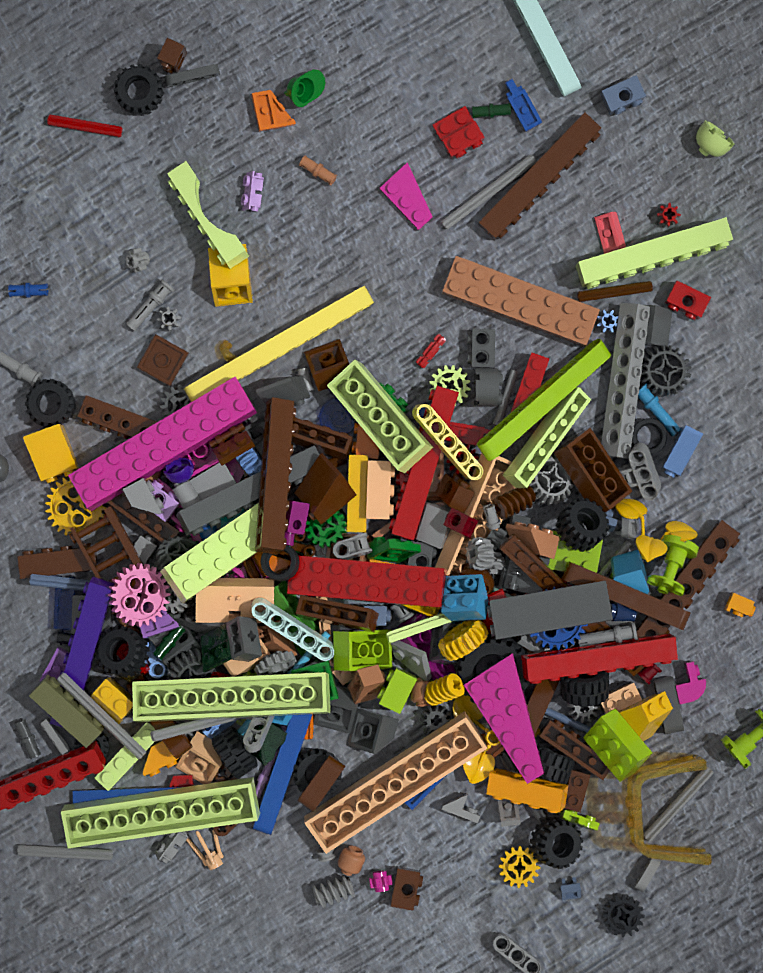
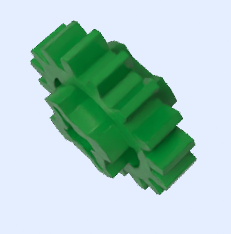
(328, 532)

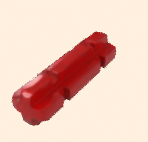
(430, 350)

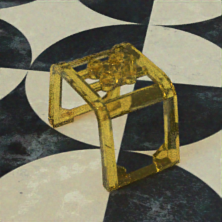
(687, 763)

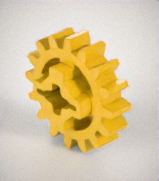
(530, 867)

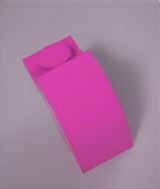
(692, 689)

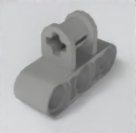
(635, 477)

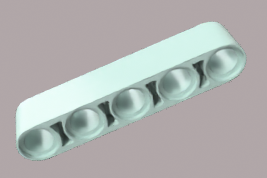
(296, 637)

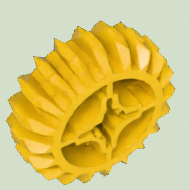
(463, 639)

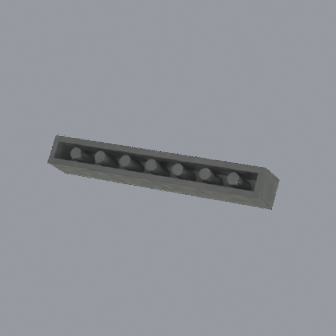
(238, 496)

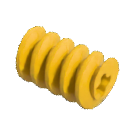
(444, 689)

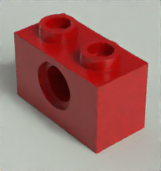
(681, 290)

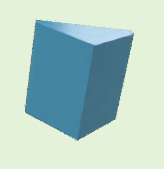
(630, 571)

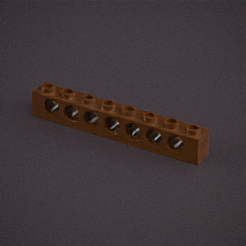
(730, 538)

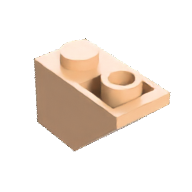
(238, 667)

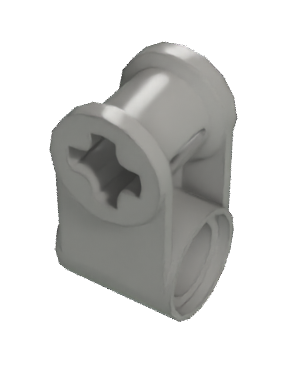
(355, 545)

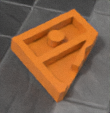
(269, 112)

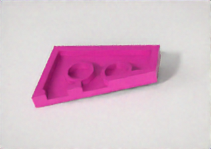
(407, 197)

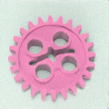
(123, 590)

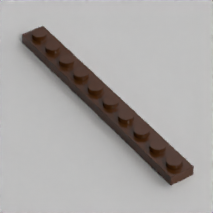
(545, 577)

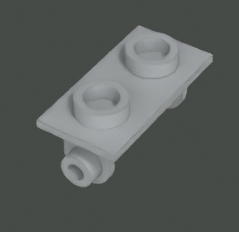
(165, 850)

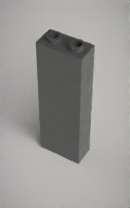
(550, 610)

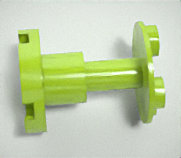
(675, 559)
(744, 743)

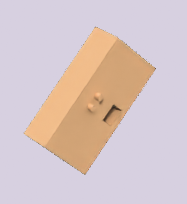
(232, 598)

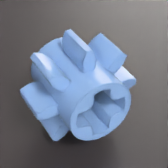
(612, 319)

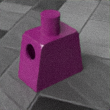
(297, 519)

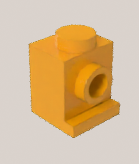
(740, 605)

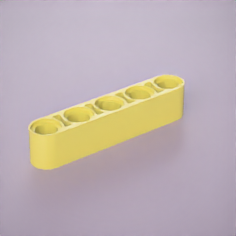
(456, 445)

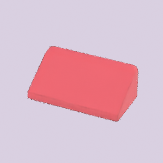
(610, 232)

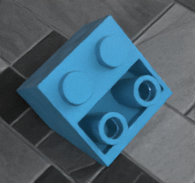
(465, 598)

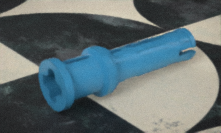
(651, 402)

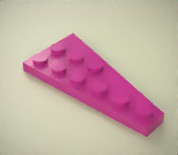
(505, 709)

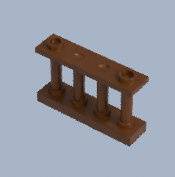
(118, 535)

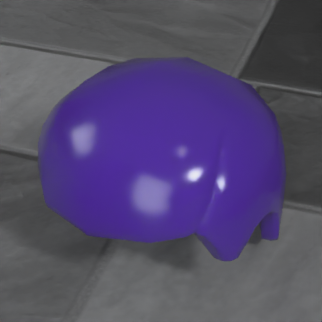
(179, 470)

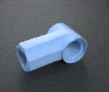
(153, 661)

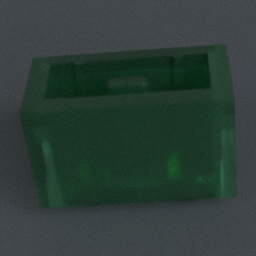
(215, 648)
(275, 737)

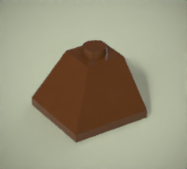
(326, 363)

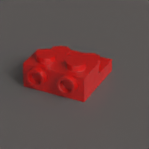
(459, 133)

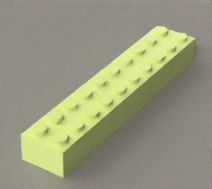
(231, 697)
(160, 812)

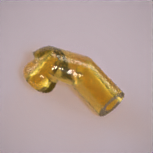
(224, 349)

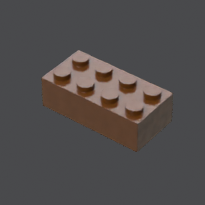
(593, 470)

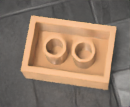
(379, 490)

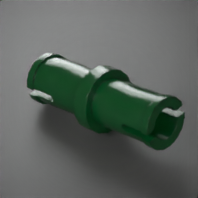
(491, 110)
(168, 642)

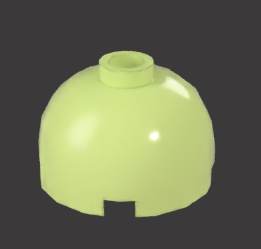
(712, 140)

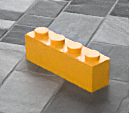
(537, 793)

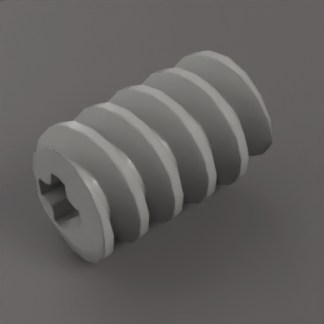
(333, 891)

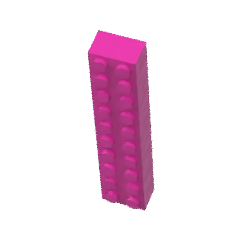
(162, 443)

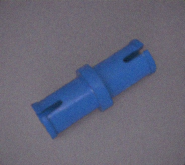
(28, 290)

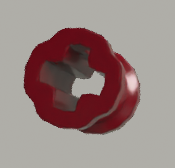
(648, 673)

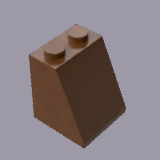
(324, 490)

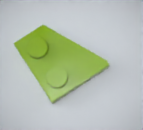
(587, 821)

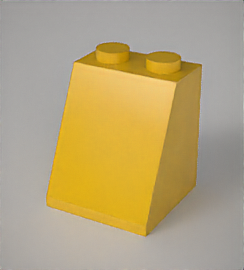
(227, 284)
(51, 453)
(113, 699)
(647, 714)

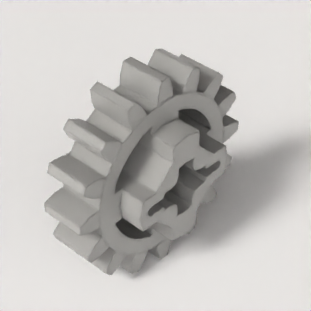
(276, 663)

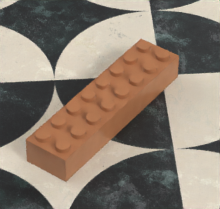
(520, 301)

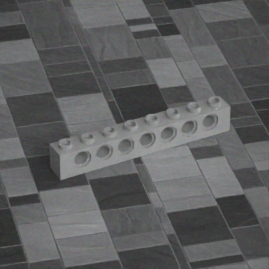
(625, 379)

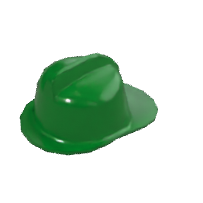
(305, 87)

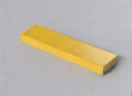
(358, 481)

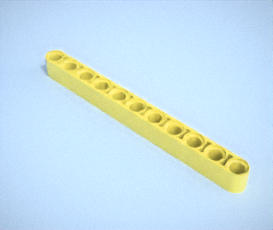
(283, 342)

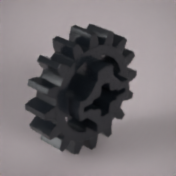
(615, 918)

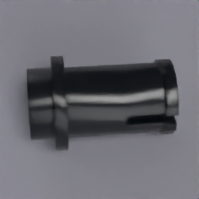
(63, 638)

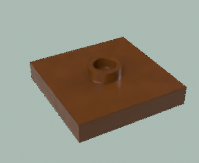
(163, 360)

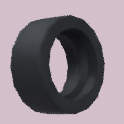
(658, 425)
(283, 576)

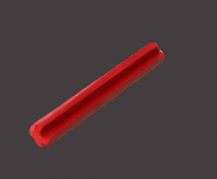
(83, 125)

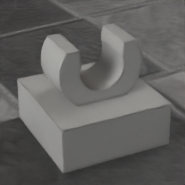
(629, 528)

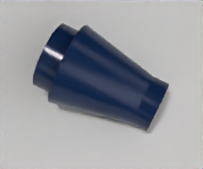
(622, 613)

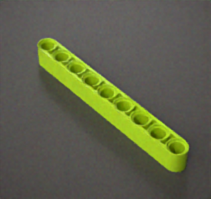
(543, 399)

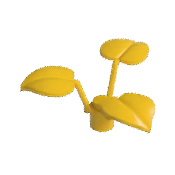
(648, 546)
(478, 767)

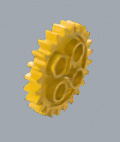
(66, 520)

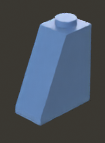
(681, 451)

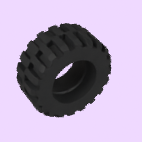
(503, 647)

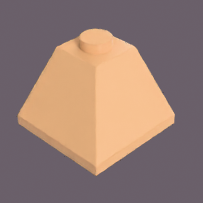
(200, 760)

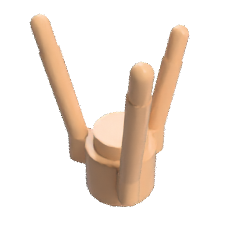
(211, 858)

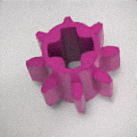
(380, 881)

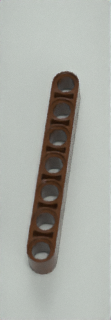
(629, 596)

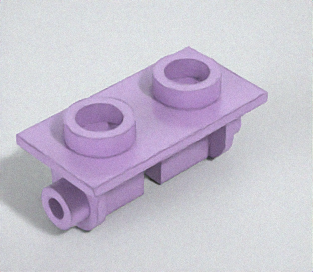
(249, 198)

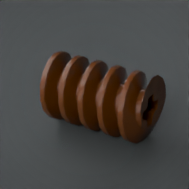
(514, 502)

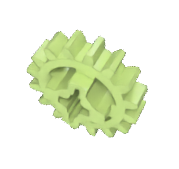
(456, 375)

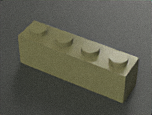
(66, 710)

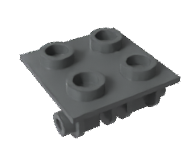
(519, 581)

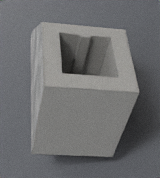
(141, 496)

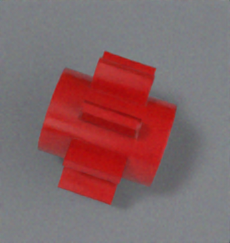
(672, 211)

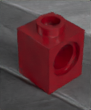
(466, 525)

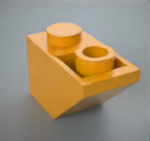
(158, 757)

